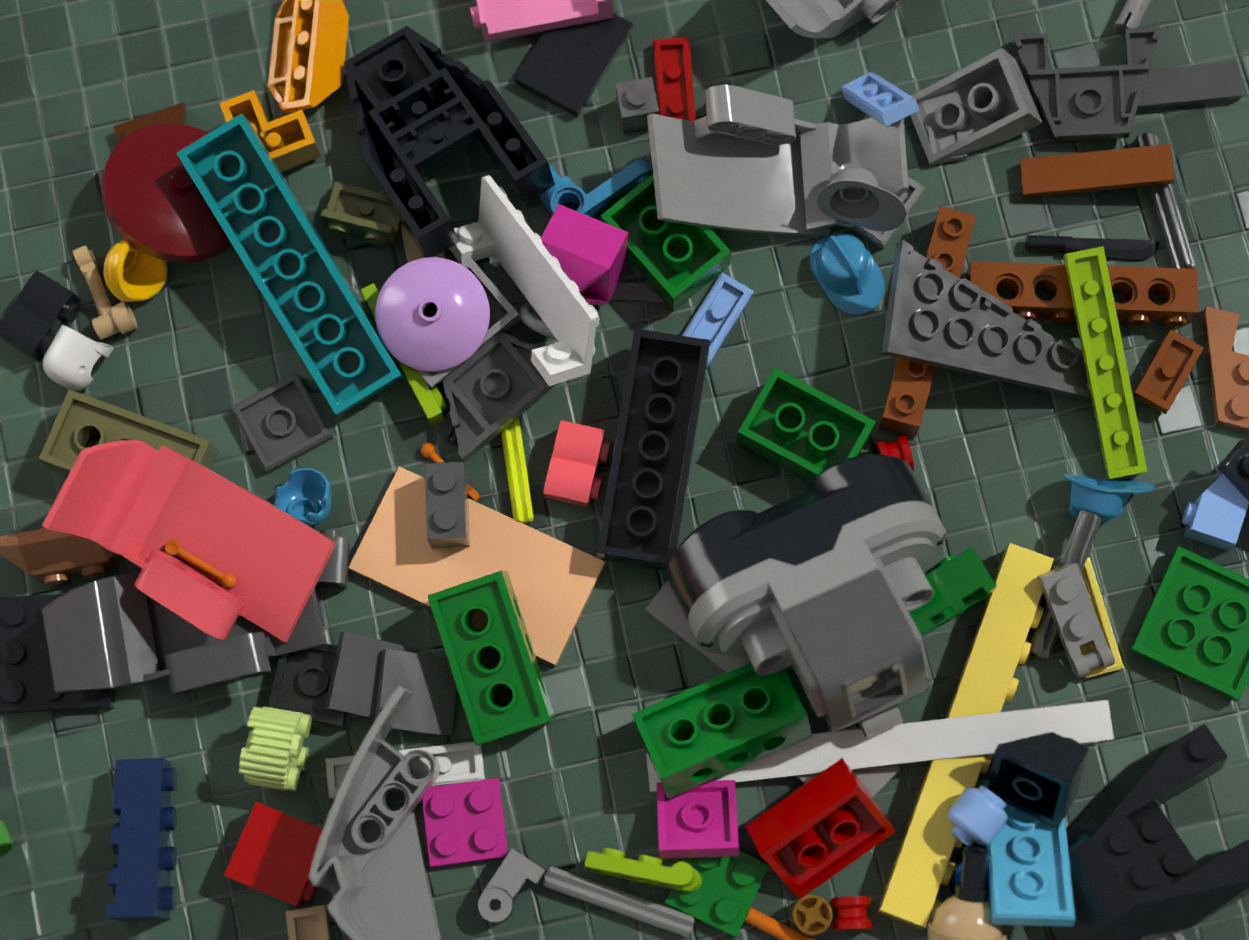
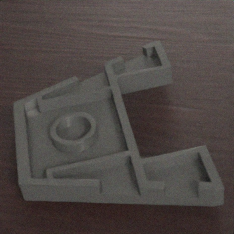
(1088, 100)

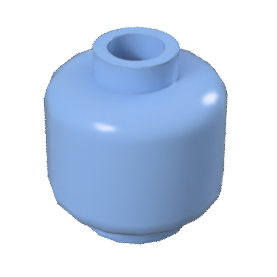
(977, 816)

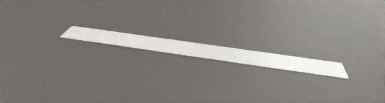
(924, 741)

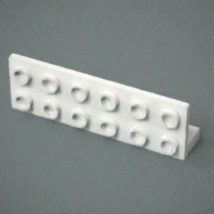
(539, 277)

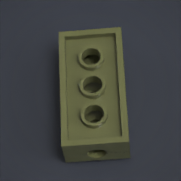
(86, 418)

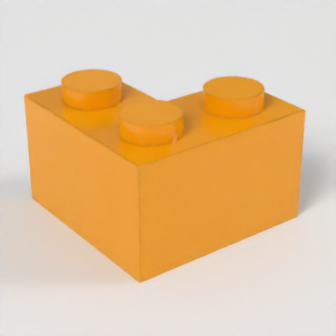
(286, 138)

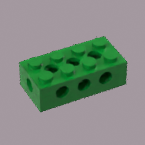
(466, 650)
(720, 727)

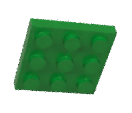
(1199, 624)

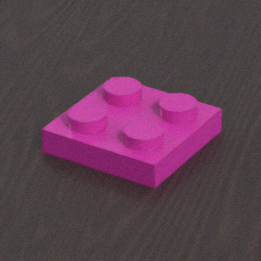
(698, 821)
(465, 822)

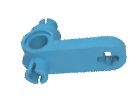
(601, 197)

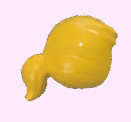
(132, 273)

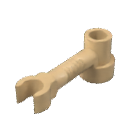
(111, 318)

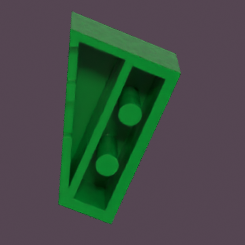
(958, 586)

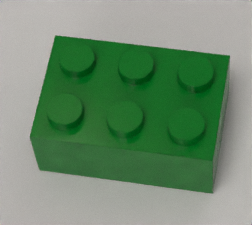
(668, 255)
(802, 427)

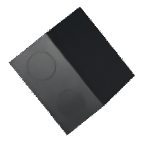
(1039, 775)

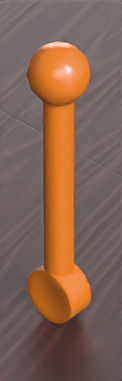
(428, 451)
(174, 547)

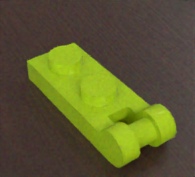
(645, 870)

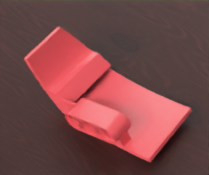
(144, 496)

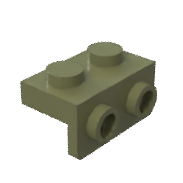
(361, 214)

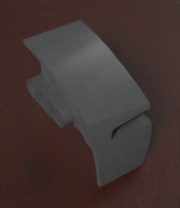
(122, 638)

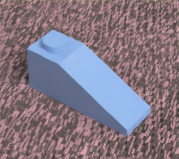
(1216, 515)

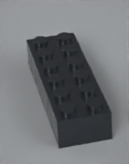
(653, 449)

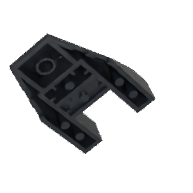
(421, 107)
(1132, 866)

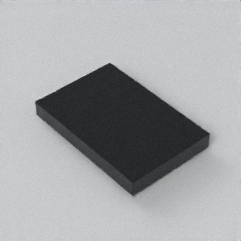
(572, 61)

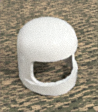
(72, 358)

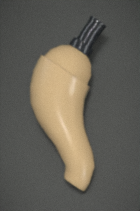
(968, 911)

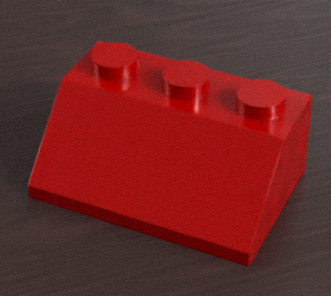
(820, 829)

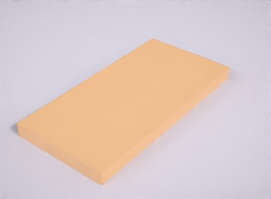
(546, 574)

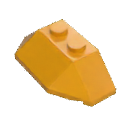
(307, 52)

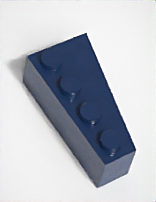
(143, 840)

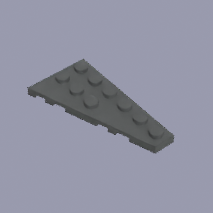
(967, 330)

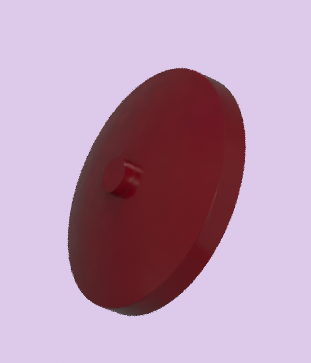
(156, 200)

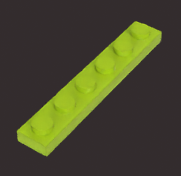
(1105, 362)

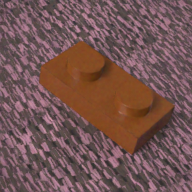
(1168, 371)

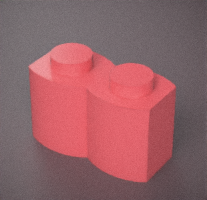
(575, 464)

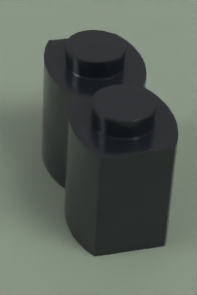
(38, 315)

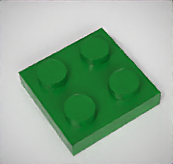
(725, 890)

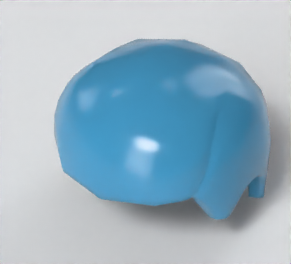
(305, 496)

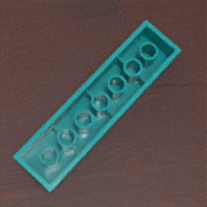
(290, 264)

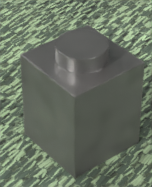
(635, 102)

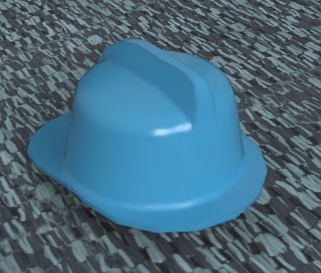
(847, 273)
(1102, 496)

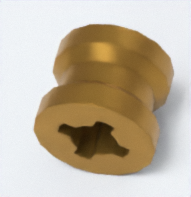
(819, 913)

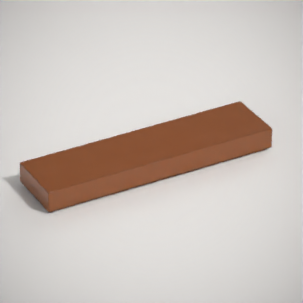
(1097, 171)

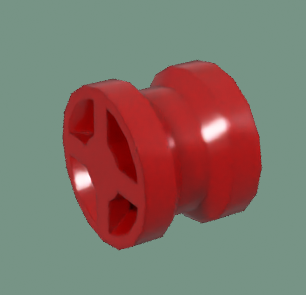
(899, 448)
(851, 913)

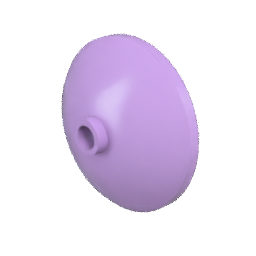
(439, 340)

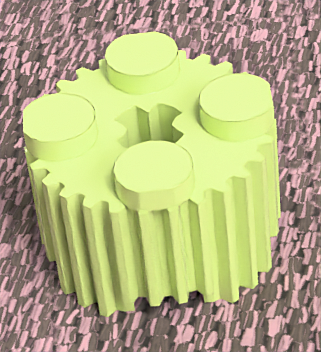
(275, 748)

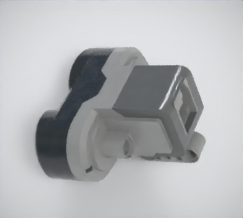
(822, 588)

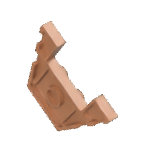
(1228, 370)

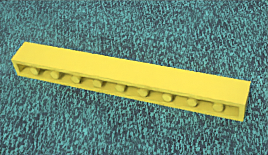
(981, 689)

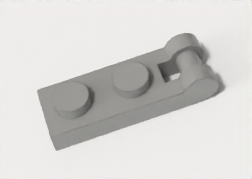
(1075, 619)

